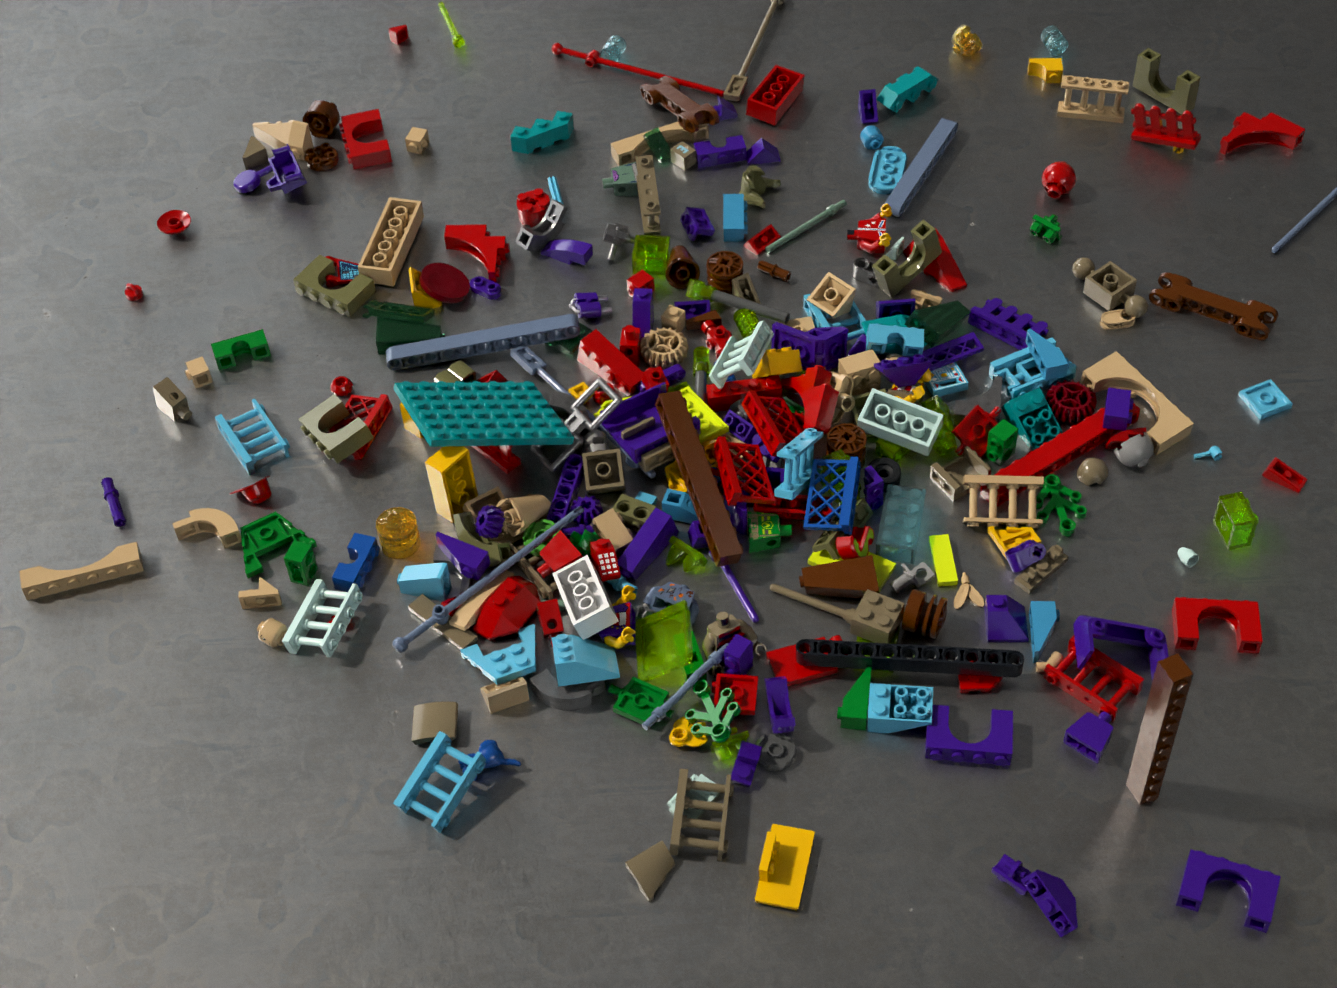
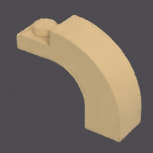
(209, 521)

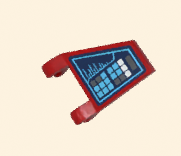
(346, 272)

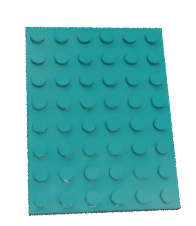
(482, 414)

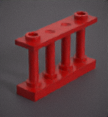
(1105, 665)

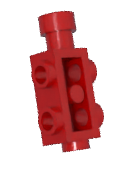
(716, 336)

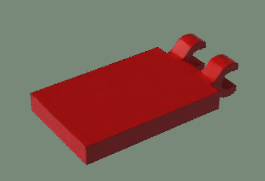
(784, 663)

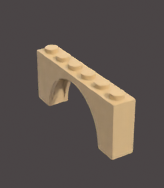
(1118, 373)

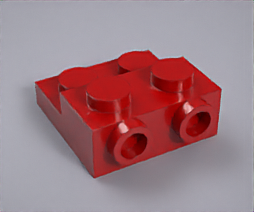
(743, 686)

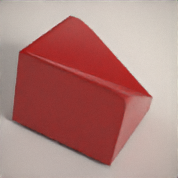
(398, 34)

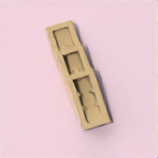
(471, 609)

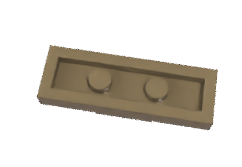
(1042, 569)

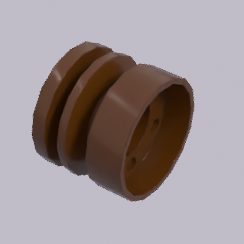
(722, 268)
(849, 439)
(921, 613)

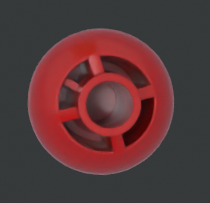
(1058, 179)

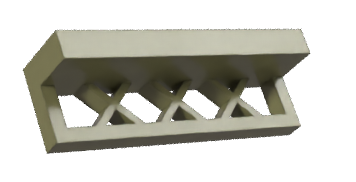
(828, 538)

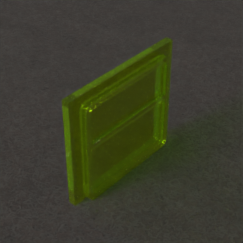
(663, 641)

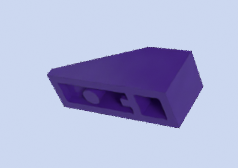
(465, 557)

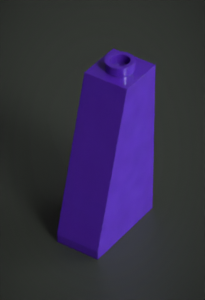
(647, 544)

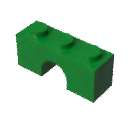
(252, 343)

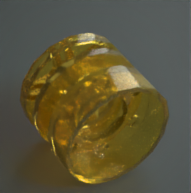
(398, 533)

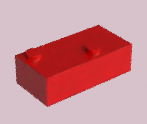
(775, 95)

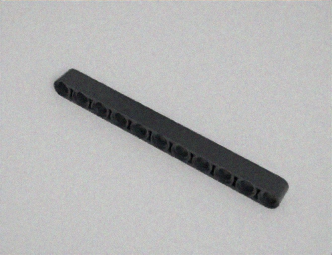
(899, 655)

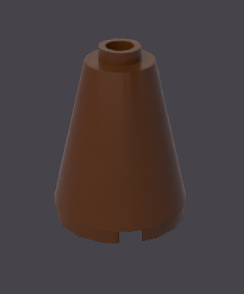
(681, 268)

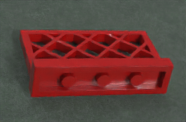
(375, 417)
(766, 426)
(729, 472)

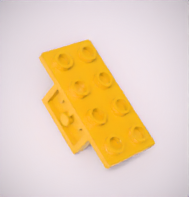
(784, 866)

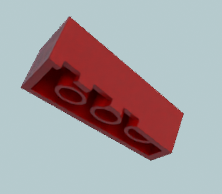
(609, 362)

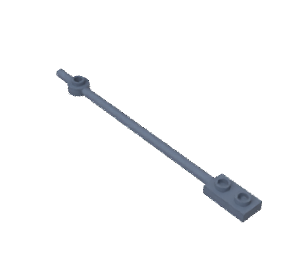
(535, 365)

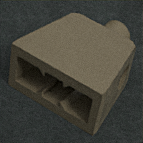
(171, 400)

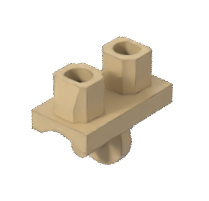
(924, 300)

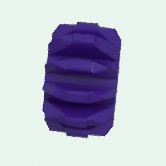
(591, 507)
(490, 522)

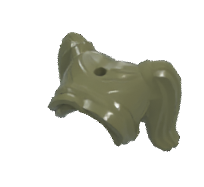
(754, 185)

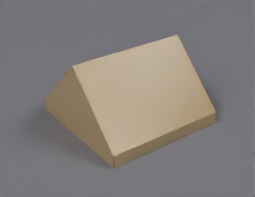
(833, 296)
(505, 695)

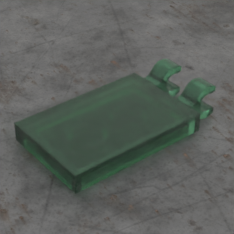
(398, 311)

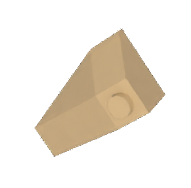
(279, 134)

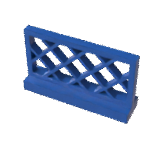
(849, 492)

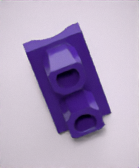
(1011, 872)

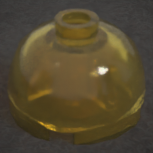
(965, 42)

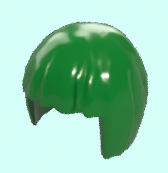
(582, 542)

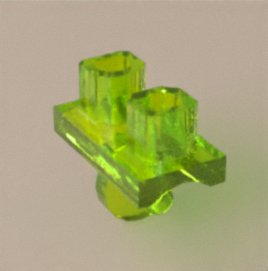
(722, 749)

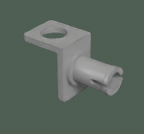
(909, 577)

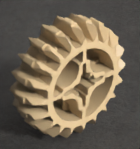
(663, 347)

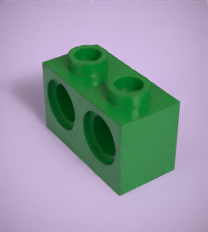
(1001, 442)
(301, 563)

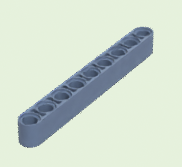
(921, 166)

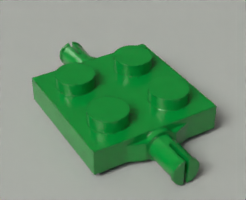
(639, 700)

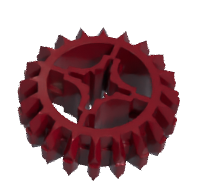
(1072, 397)

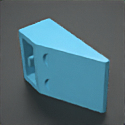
(898, 707)

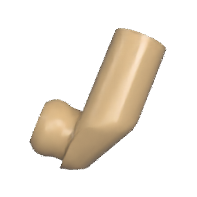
(1054, 660)

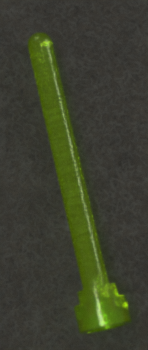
(457, 39)

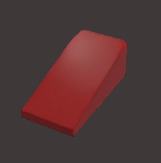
(1284, 475)

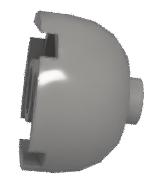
(1135, 451)

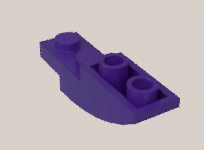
(746, 432)

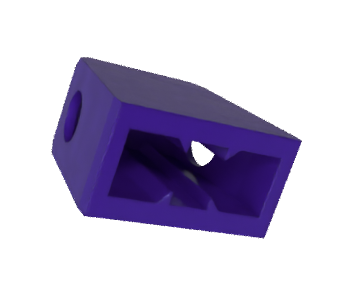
(1090, 735)

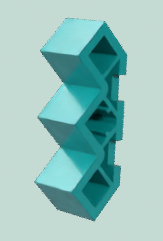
(907, 87)
(542, 133)

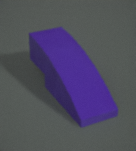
(568, 251)

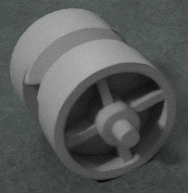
(595, 441)

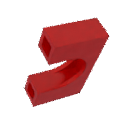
(364, 154)
(1241, 615)

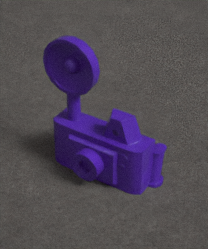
(286, 169)

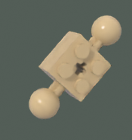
(862, 370)

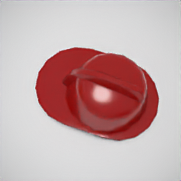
(256, 492)

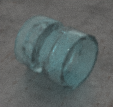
(1054, 40)
(613, 48)

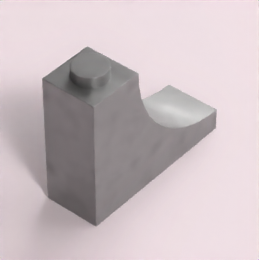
(987, 402)

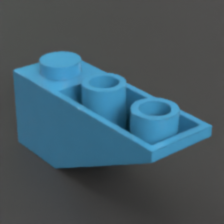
(679, 506)

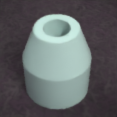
(1188, 556)

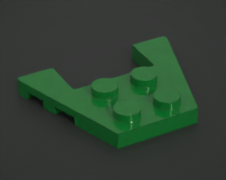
(266, 536)

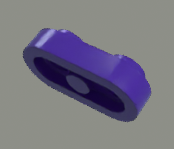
(485, 288)

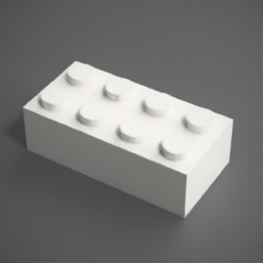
(585, 597)

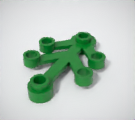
(1053, 486)
(720, 730)

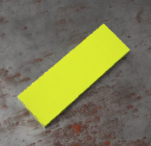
(943, 560)

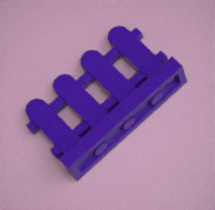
(999, 325)

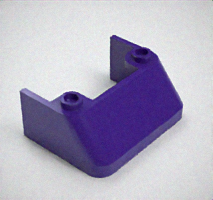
(1092, 627)

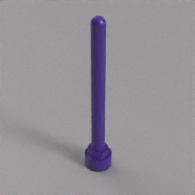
(739, 591)

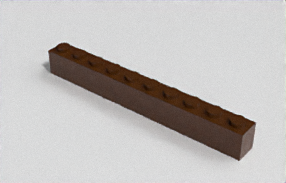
(699, 479)
(1159, 728)

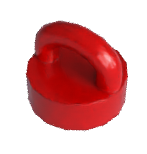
(133, 292)

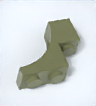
(467, 533)

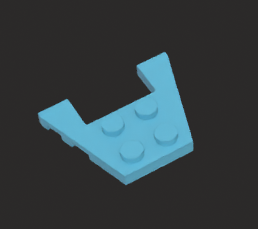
(509, 662)

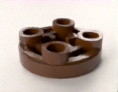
(321, 157)

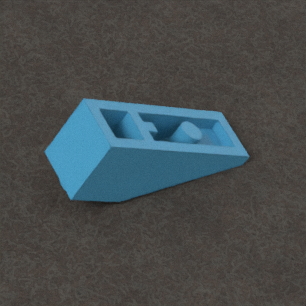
(1047, 356)
(1042, 623)

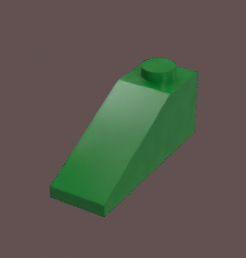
(855, 703)

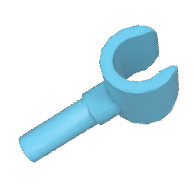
(1214, 451)

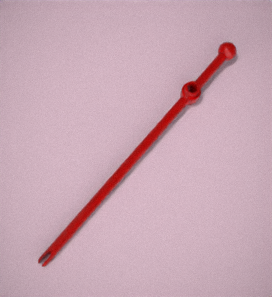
(593, 58)

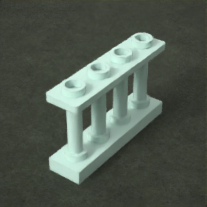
(741, 354)
(311, 607)

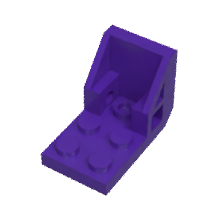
(817, 346)

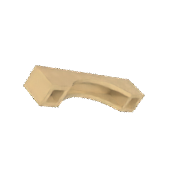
(627, 149)
(43, 581)

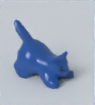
(493, 756)

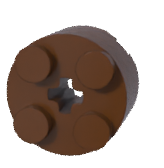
(322, 118)

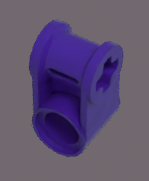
(1025, 555)

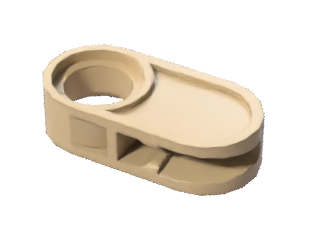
(1114, 320)

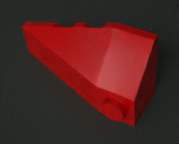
(943, 267)

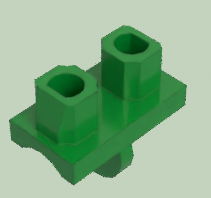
(1048, 225)

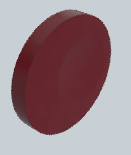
(444, 282)

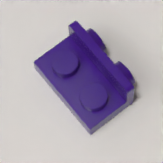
(696, 222)
(873, 488)

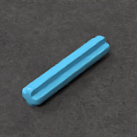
(554, 189)

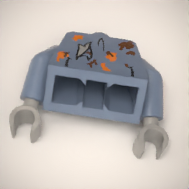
(668, 595)

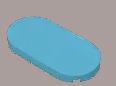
(887, 169)

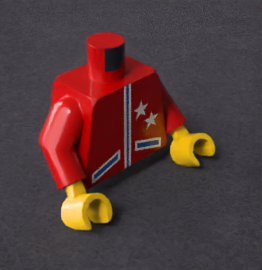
(872, 232)

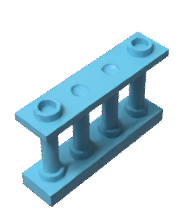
(819, 318)
(241, 449)
(798, 464)
(429, 764)

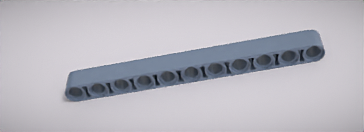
(482, 342)

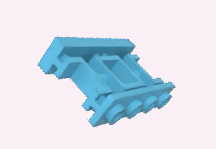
(1020, 362)

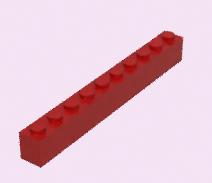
(1059, 451)

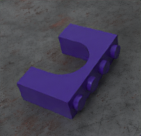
(993, 750)
(1258, 885)

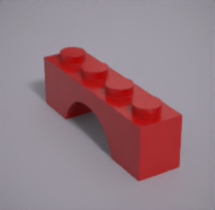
(732, 391)

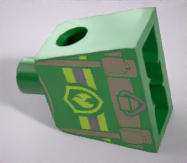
(765, 531)

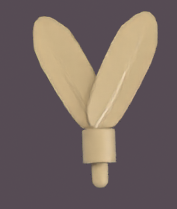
(965, 590)

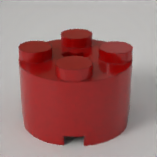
(532, 207)

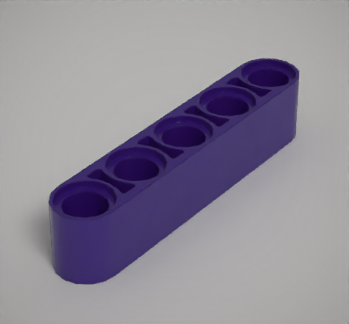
(567, 488)

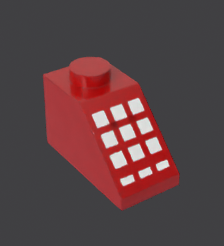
(605, 559)

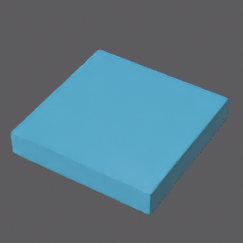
(1265, 399)

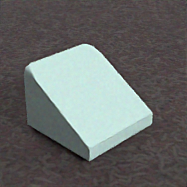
(896, 249)

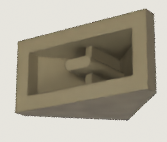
(254, 154)
(744, 288)

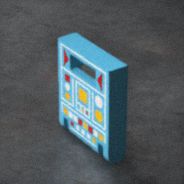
(945, 375)

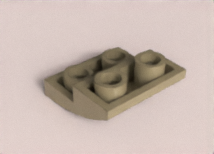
(432, 718)

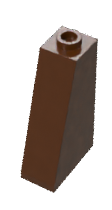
(841, 578)

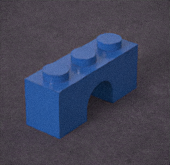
(362, 550)

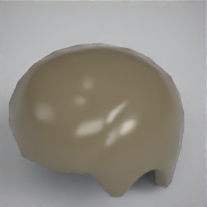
(1092, 471)

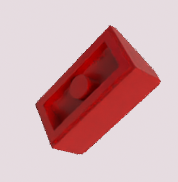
(762, 239)

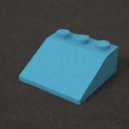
(583, 660)

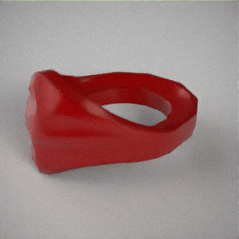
(601, 397)

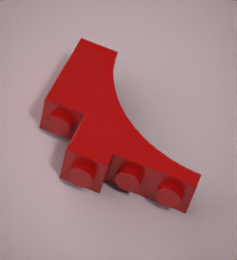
(1268, 130)
(480, 244)
(817, 396)

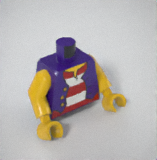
(624, 630)

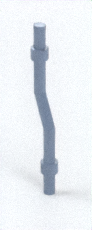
(660, 712)

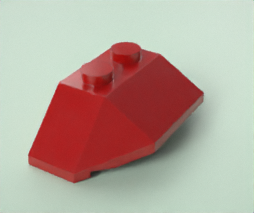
(508, 608)

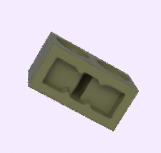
(633, 511)

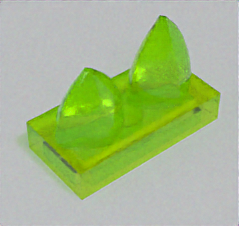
(679, 549)

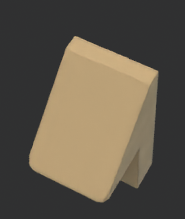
(263, 597)

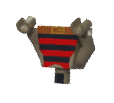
(722, 632)

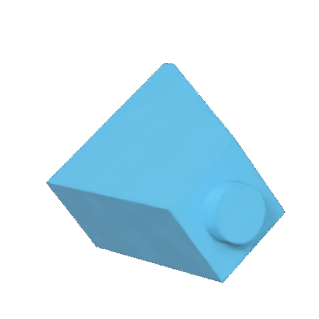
(426, 579)

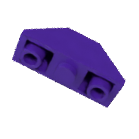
(904, 370)
(1053, 899)

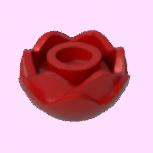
(341, 386)

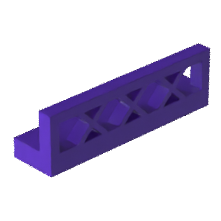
(950, 350)

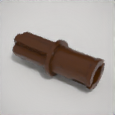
(774, 270)

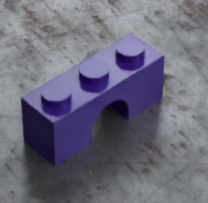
(710, 156)

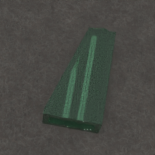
(938, 320)
(399, 332)

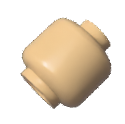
(271, 632)

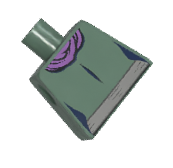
(623, 180)

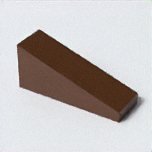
(696, 322)

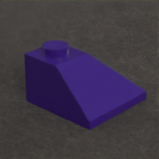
(1005, 619)

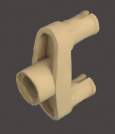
(845, 401)

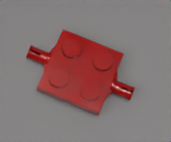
(974, 430)

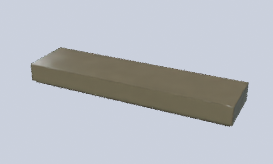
(423, 608)

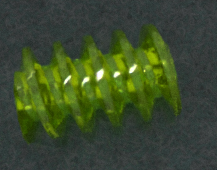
(745, 321)

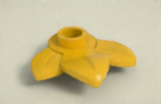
(682, 735)

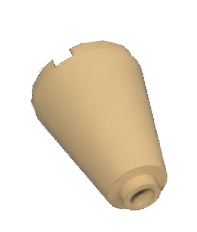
(522, 512)

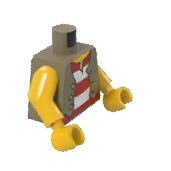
(911, 393)

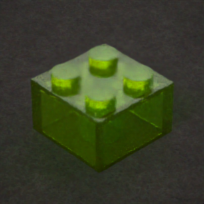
(651, 254)
(1235, 520)

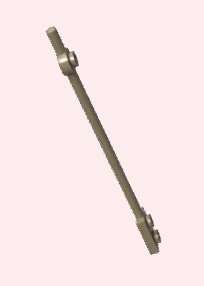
(738, 82)

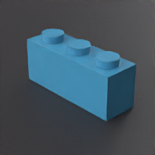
(734, 217)

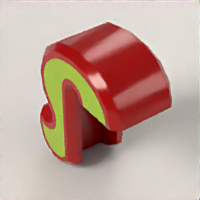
(856, 544)

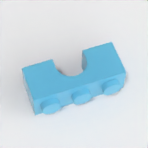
(909, 339)

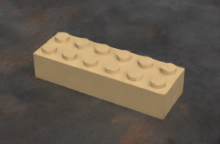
(391, 240)

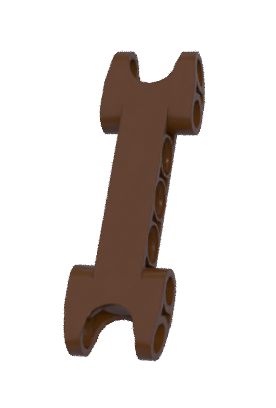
(688, 112)
(1245, 318)

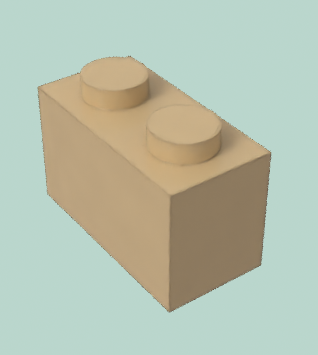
(610, 527)

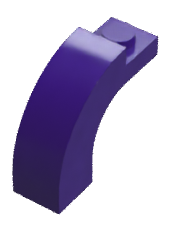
(779, 705)

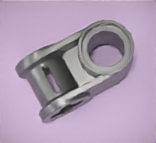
(864, 272)

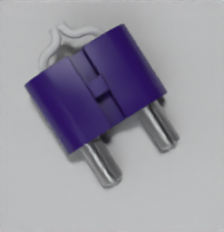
(589, 305)

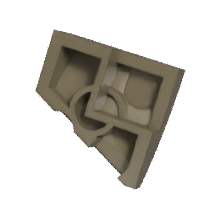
(651, 868)

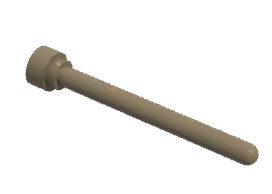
(846, 614)

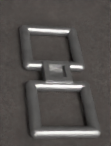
(578, 421)

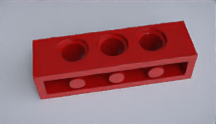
(792, 508)

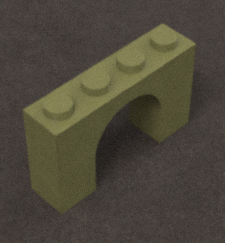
(1148, 81)
(925, 250)
(343, 300)
(339, 443)

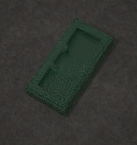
(658, 145)

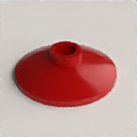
(174, 222)

